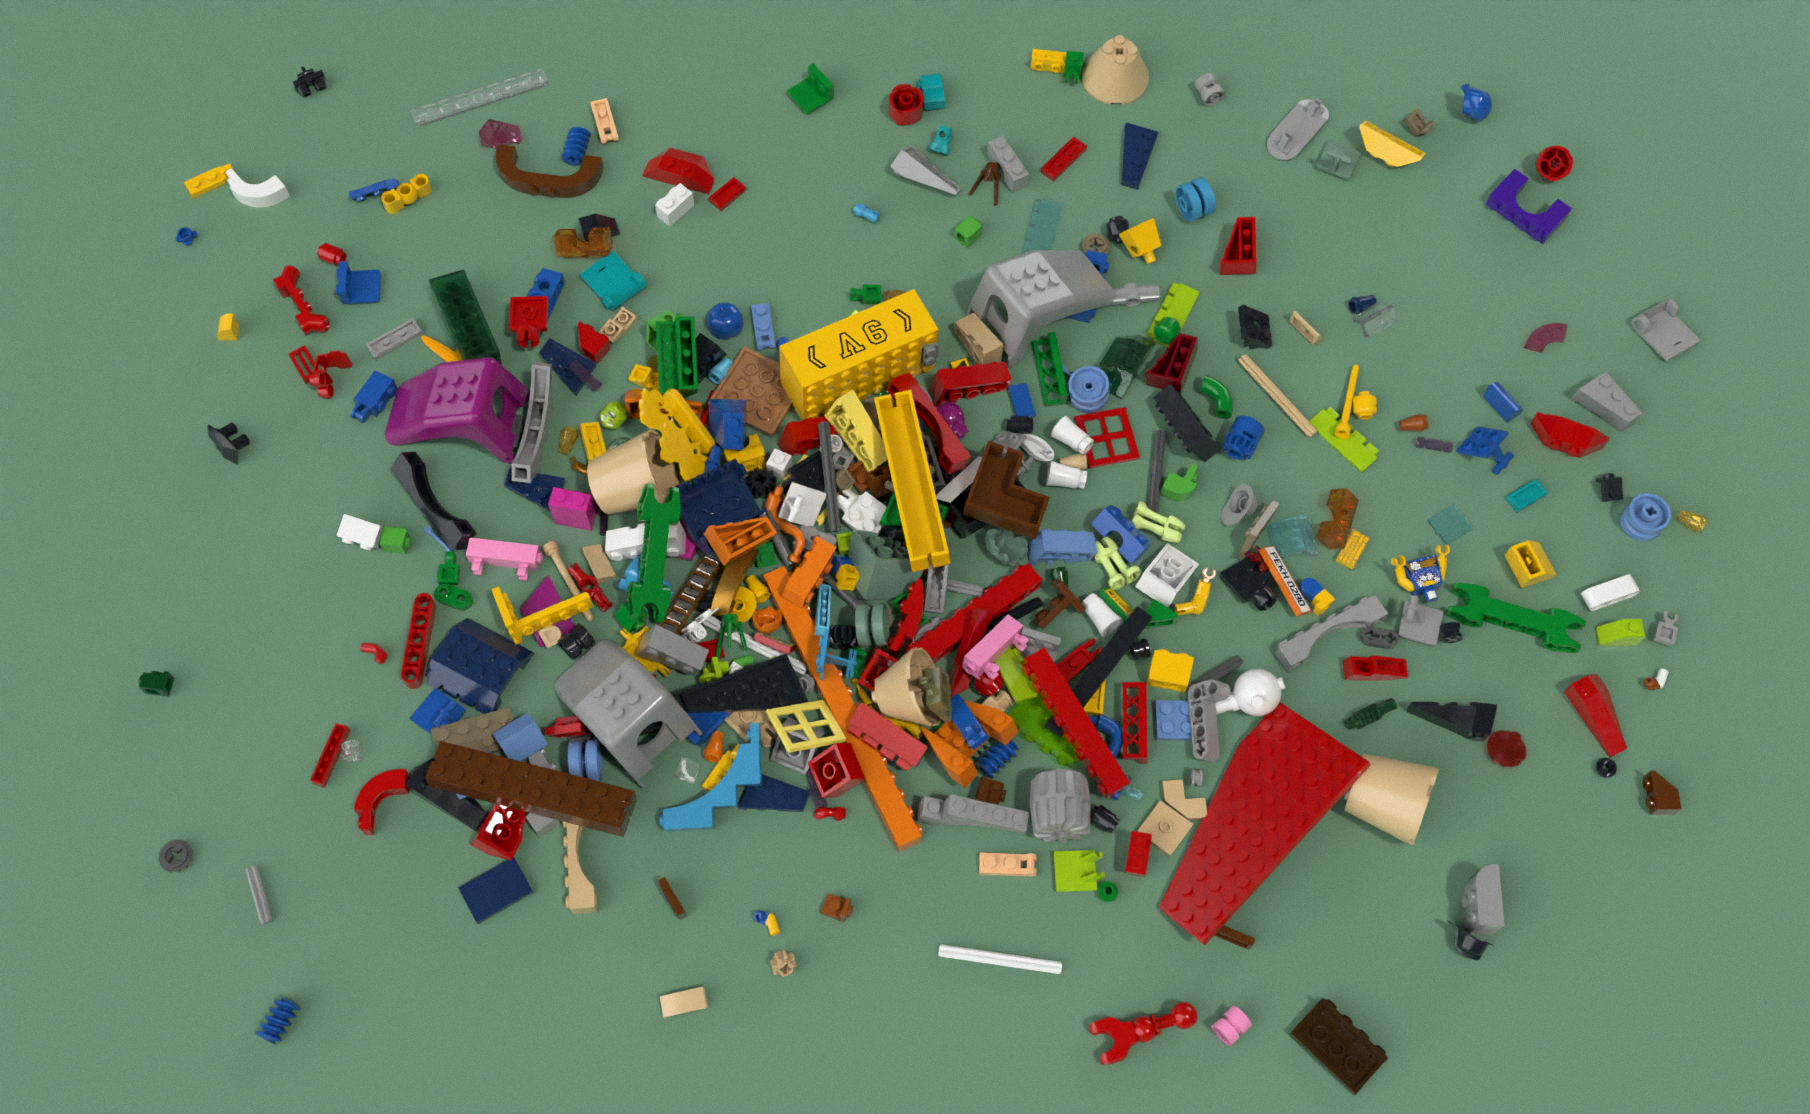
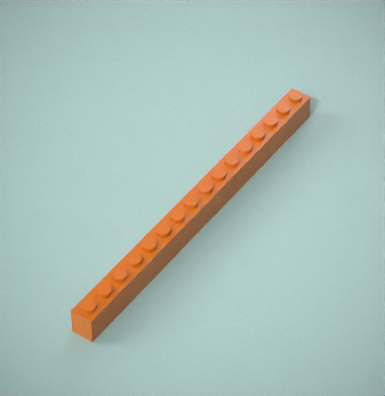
(838, 699)

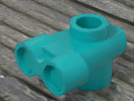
(940, 144)

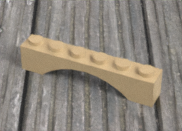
(582, 893)

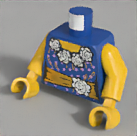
(1422, 574)

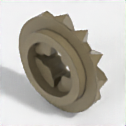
(1101, 242)

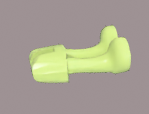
(1171, 527)
(1109, 552)

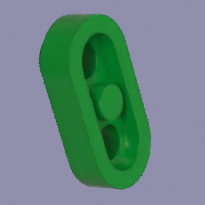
(452, 597)

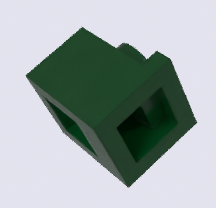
(156, 683)

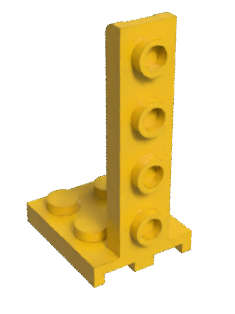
(540, 619)

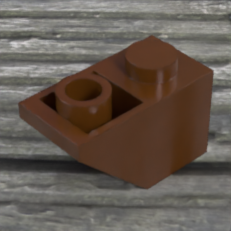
(1661, 795)

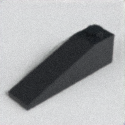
(1468, 721)

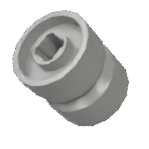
(1209, 89)

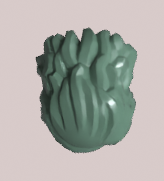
(1005, 547)

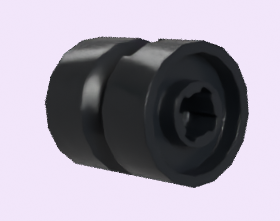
(576, 641)

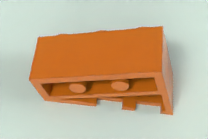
(739, 538)
(810, 573)

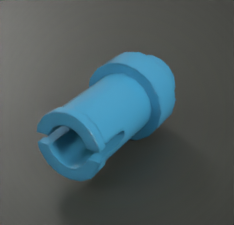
(863, 211)

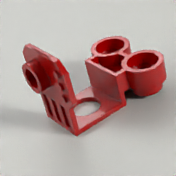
(321, 378)

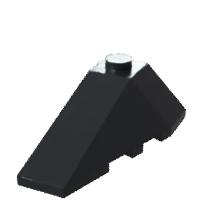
(463, 810)

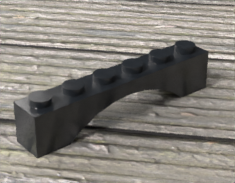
(413, 476)

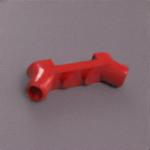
(308, 321)

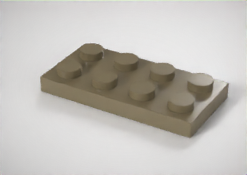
(474, 731)

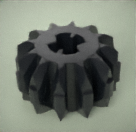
(768, 482)
(843, 636)

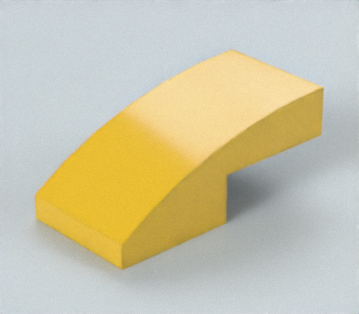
(644, 377)

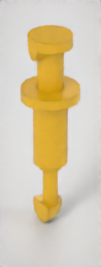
(864, 696)

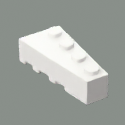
(628, 542)

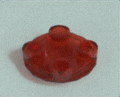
(1506, 748)

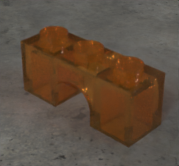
(569, 245)
(1343, 506)

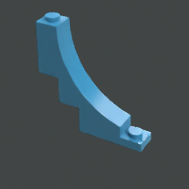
(744, 772)

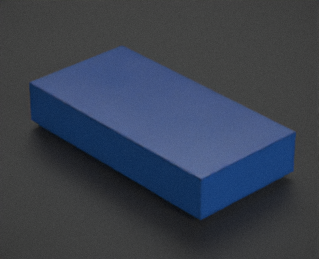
(1021, 400)

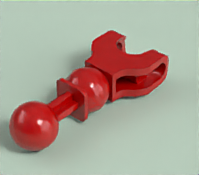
(1142, 1030)

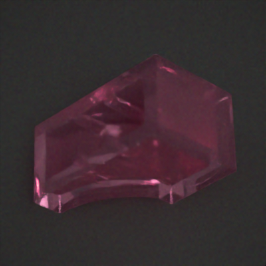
(498, 132)

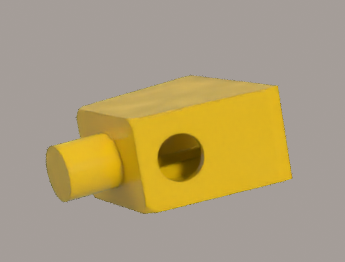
(1142, 240)

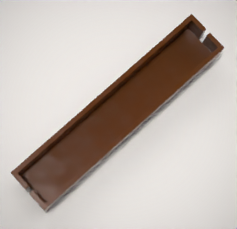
(531, 788)

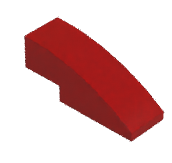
(1374, 668)

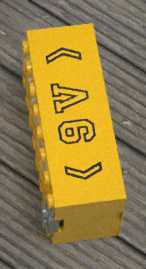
(859, 354)

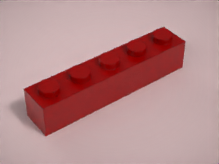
(330, 755)

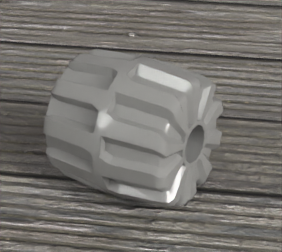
(1060, 805)

